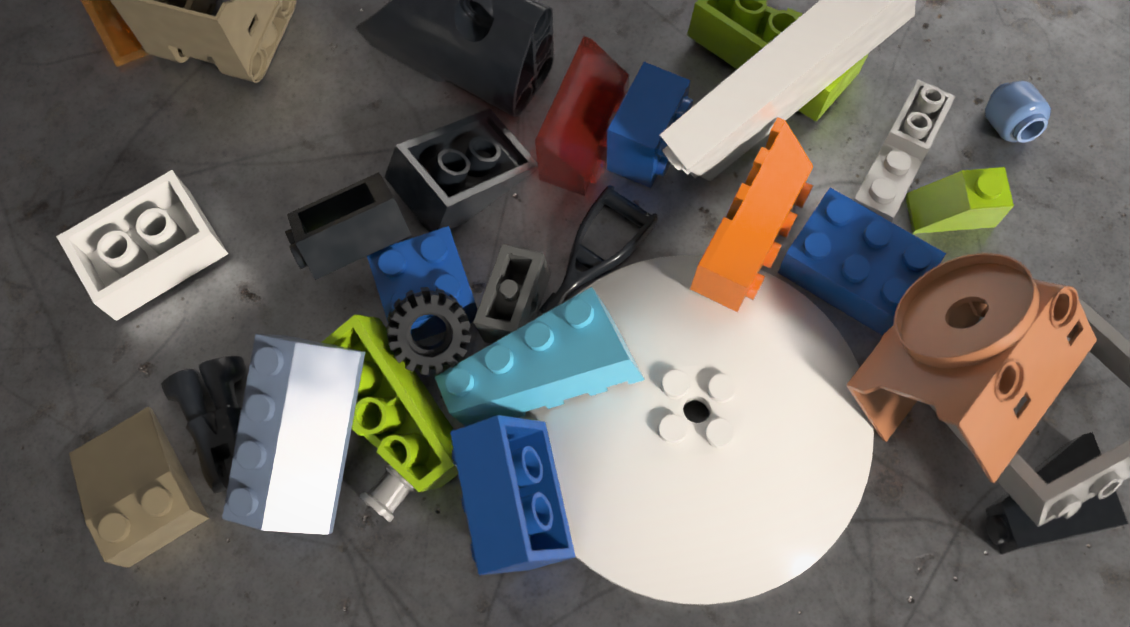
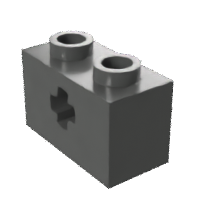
(512, 293)

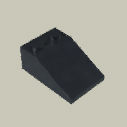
(458, 169)

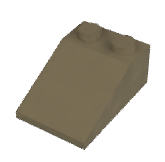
(134, 490)

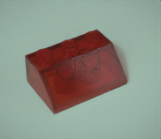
(578, 119)

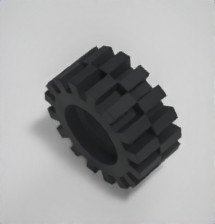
(434, 356)

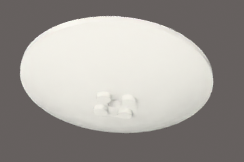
(725, 500)

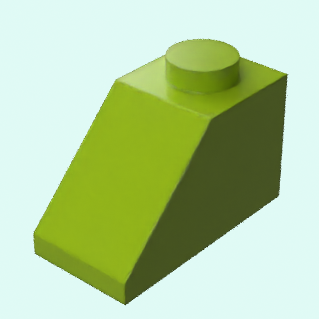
(961, 201)

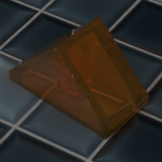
(114, 32)

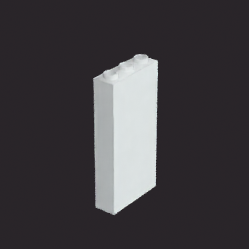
(779, 81)

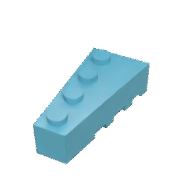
(541, 364)

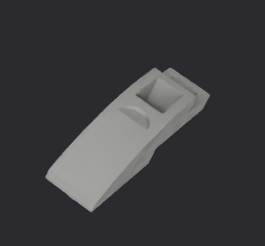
(904, 150)

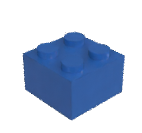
(647, 110)
(422, 262)

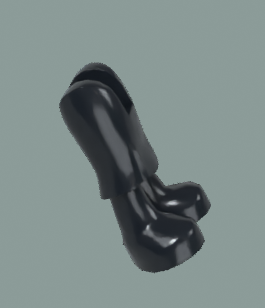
(214, 430)

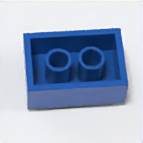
(857, 260)
(511, 495)

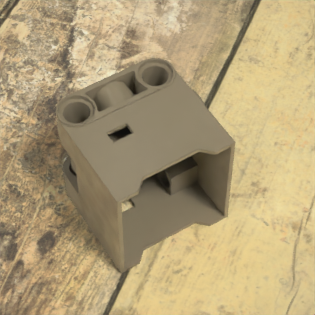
(236, 39)

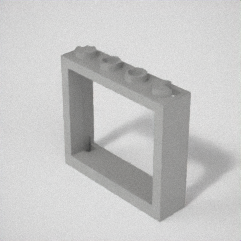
(1098, 476)

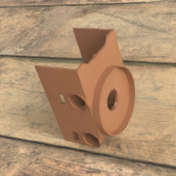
(979, 369)

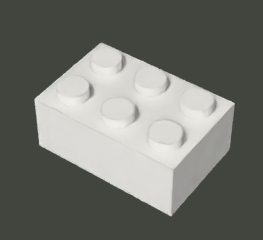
(141, 246)

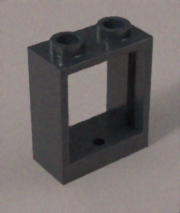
(345, 226)

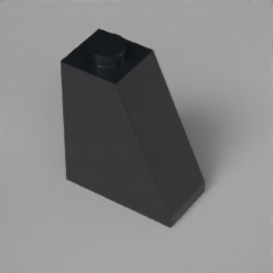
(1015, 531)

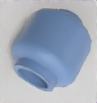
(1018, 111)

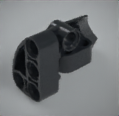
(482, 46)

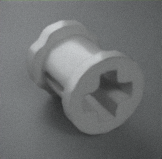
(387, 493)

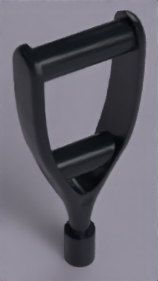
(589, 259)

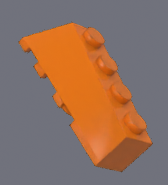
(755, 220)

